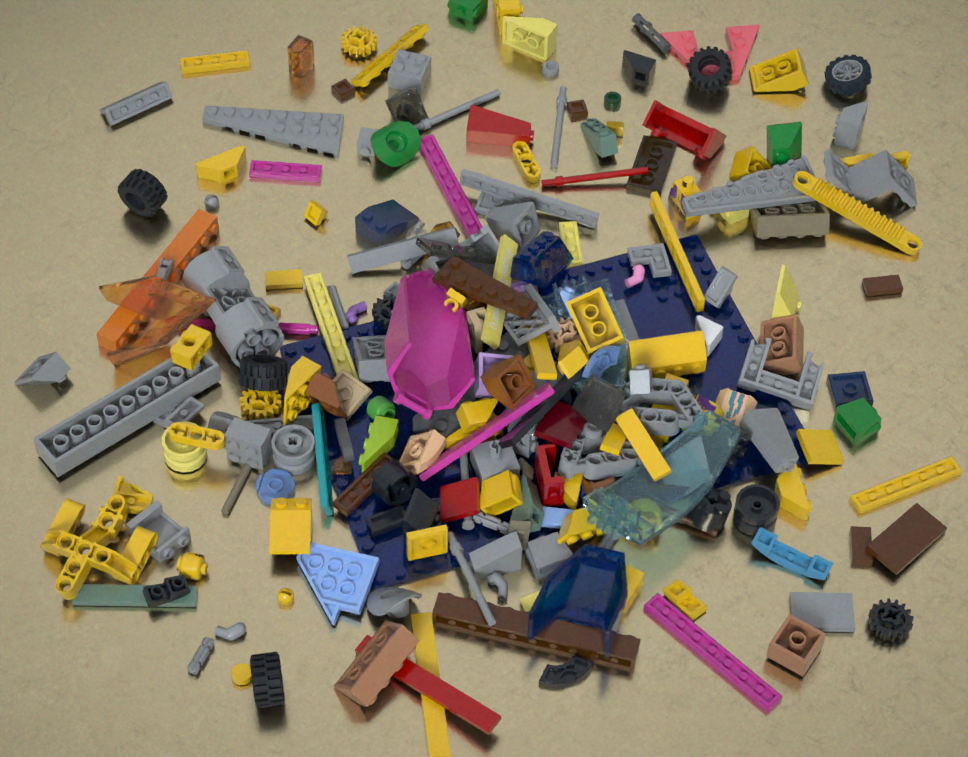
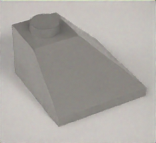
(45, 370)

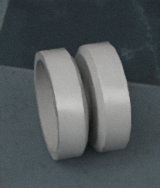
(293, 449)

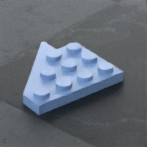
(338, 578)

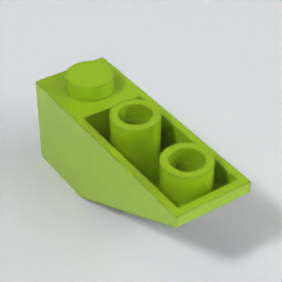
(381, 439)

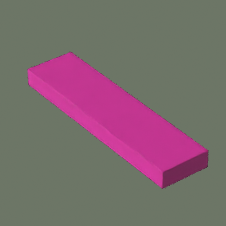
(285, 171)

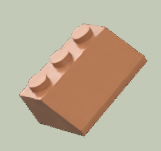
(786, 346)

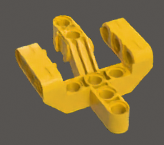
(121, 567)

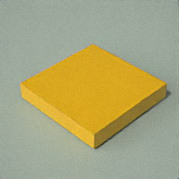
(820, 446)
(427, 542)

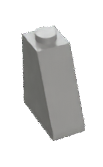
(498, 556)

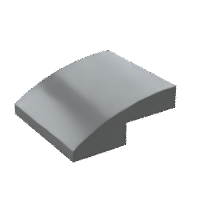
(184, 412)

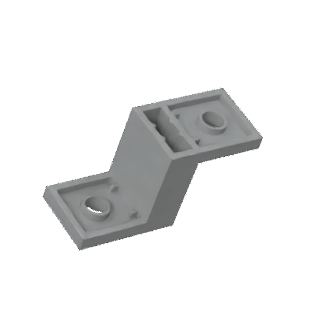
(870, 177)

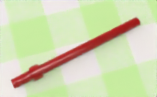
(560, 180)

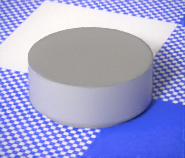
(550, 68)
(592, 431)

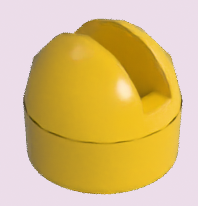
(284, 598)

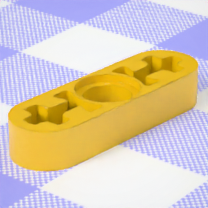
(527, 155)
(189, 430)

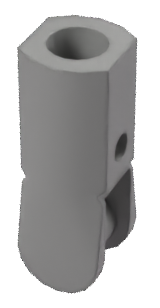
(165, 272)

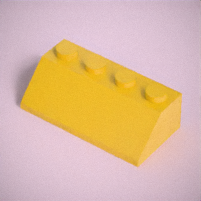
(670, 354)

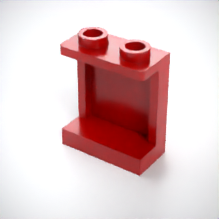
(550, 487)

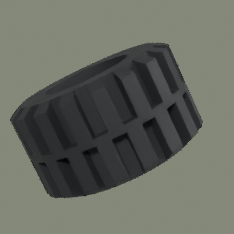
(710, 57)
(142, 193)
(263, 373)
(267, 679)

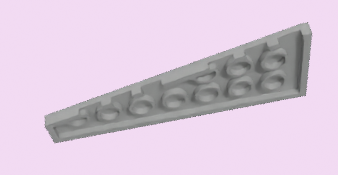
(305, 129)
(752, 191)

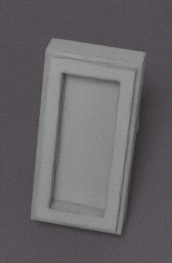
(720, 287)

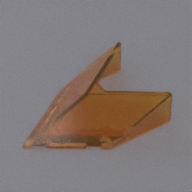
(165, 303)

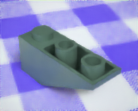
(601, 137)
(532, 507)

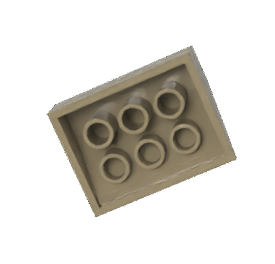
(791, 220)

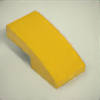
(682, 598)

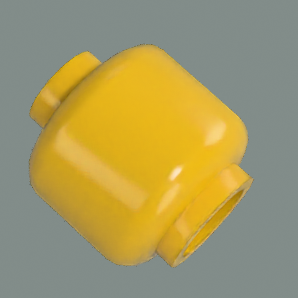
(192, 565)

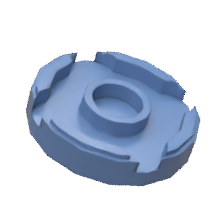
(275, 484)

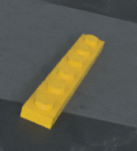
(385, 59)

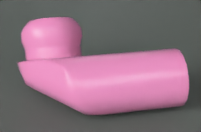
(638, 276)

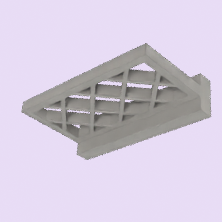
(543, 315)

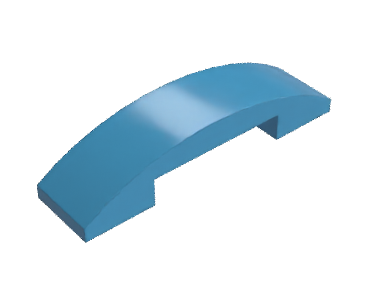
(789, 557)

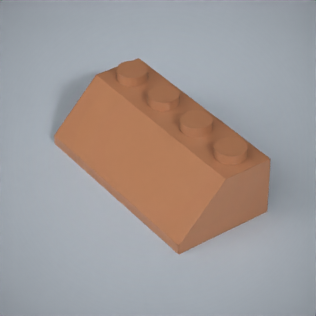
(377, 663)

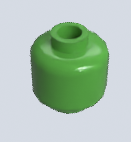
(381, 407)

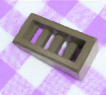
(522, 529)

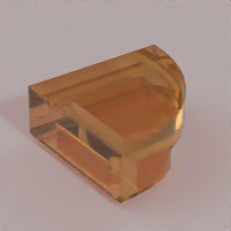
(340, 467)

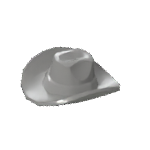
(391, 601)

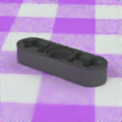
(344, 439)

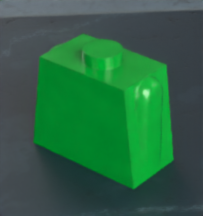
(467, 8)
(858, 420)

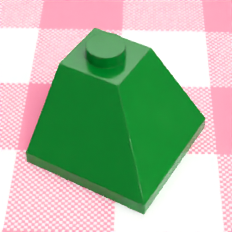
(784, 142)

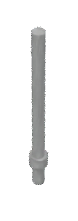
(561, 103)
(426, 123)
(457, 550)

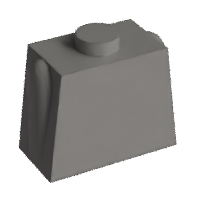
(546, 554)

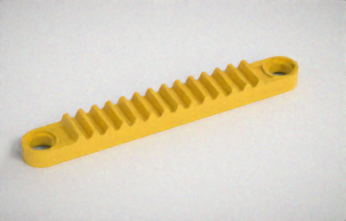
(857, 212)

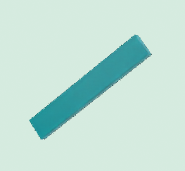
(322, 459)

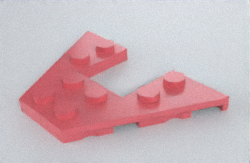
(740, 42)

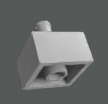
(491, 460)

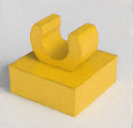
(315, 213)
(456, 298)

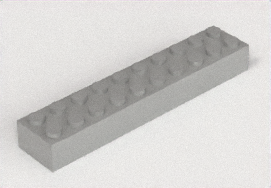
(122, 412)

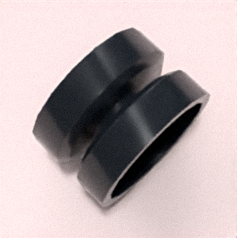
(756, 508)

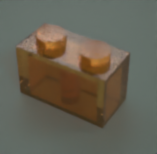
(301, 56)

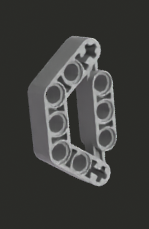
(663, 421)
(597, 463)

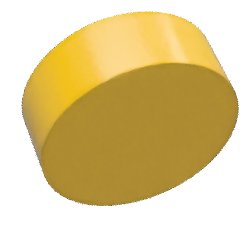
(241, 674)

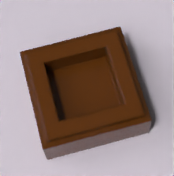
(343, 89)
(577, 108)

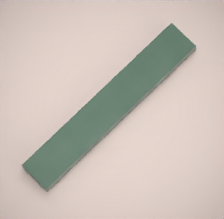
(125, 596)

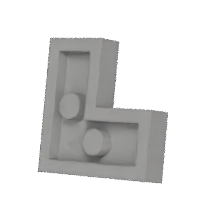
(654, 255)

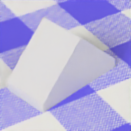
(712, 332)

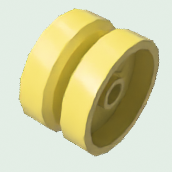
(182, 456)

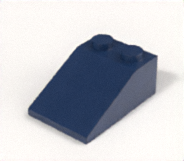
(384, 222)

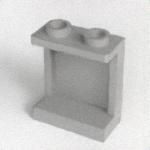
(170, 534)

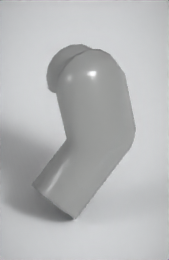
(501, 583)
(232, 632)

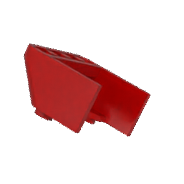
(683, 130)

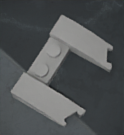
(799, 392)

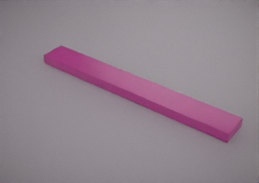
(450, 186)
(487, 430)
(713, 652)

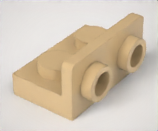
(475, 322)

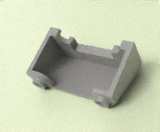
(480, 240)

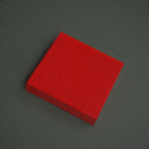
(459, 500)

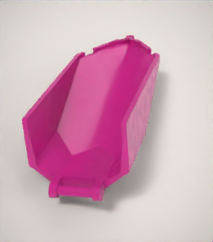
(427, 347)

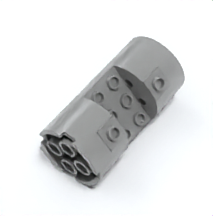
(241, 319)

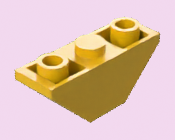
(222, 166)
(572, 358)
(793, 493)
(576, 526)

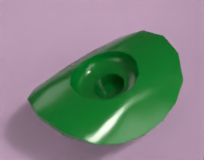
(396, 143)

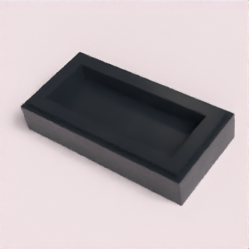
(385, 520)

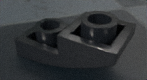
(166, 592)

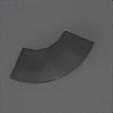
(566, 674)

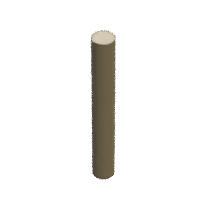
(236, 488)

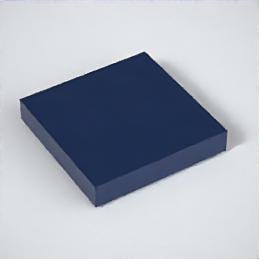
(849, 387)

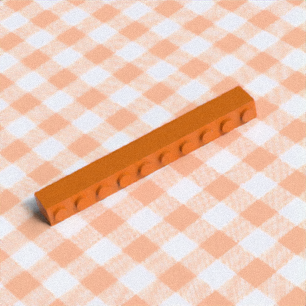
(183, 249)

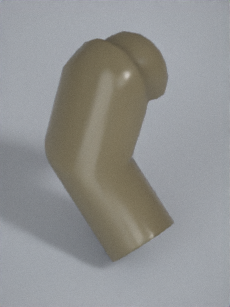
(526, 469)

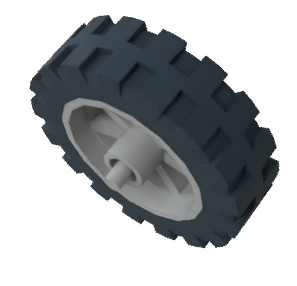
(846, 69)

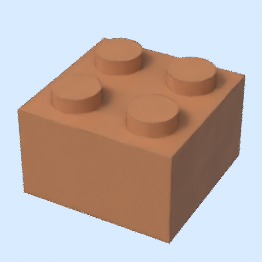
(796, 645)

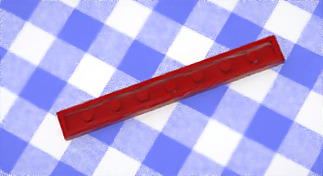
(444, 694)

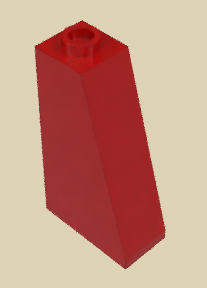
(496, 128)

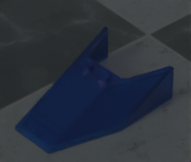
(584, 590)

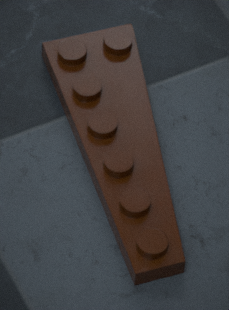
(484, 288)

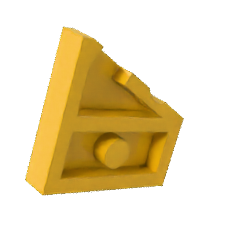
(133, 495)

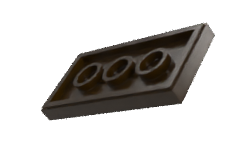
(657, 156)

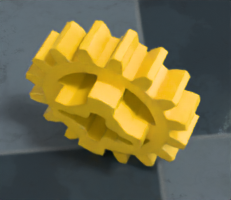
(358, 41)
(260, 404)

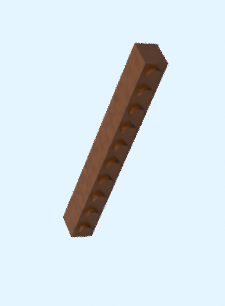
(512, 626)

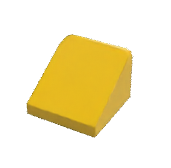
(617, 127)

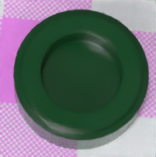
(612, 99)

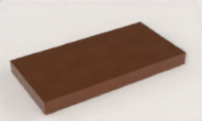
(906, 538)

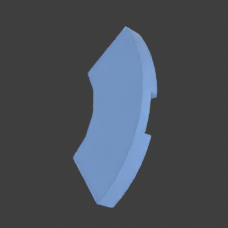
(601, 360)

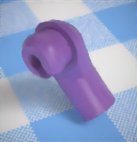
(355, 309)

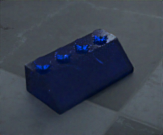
(541, 260)

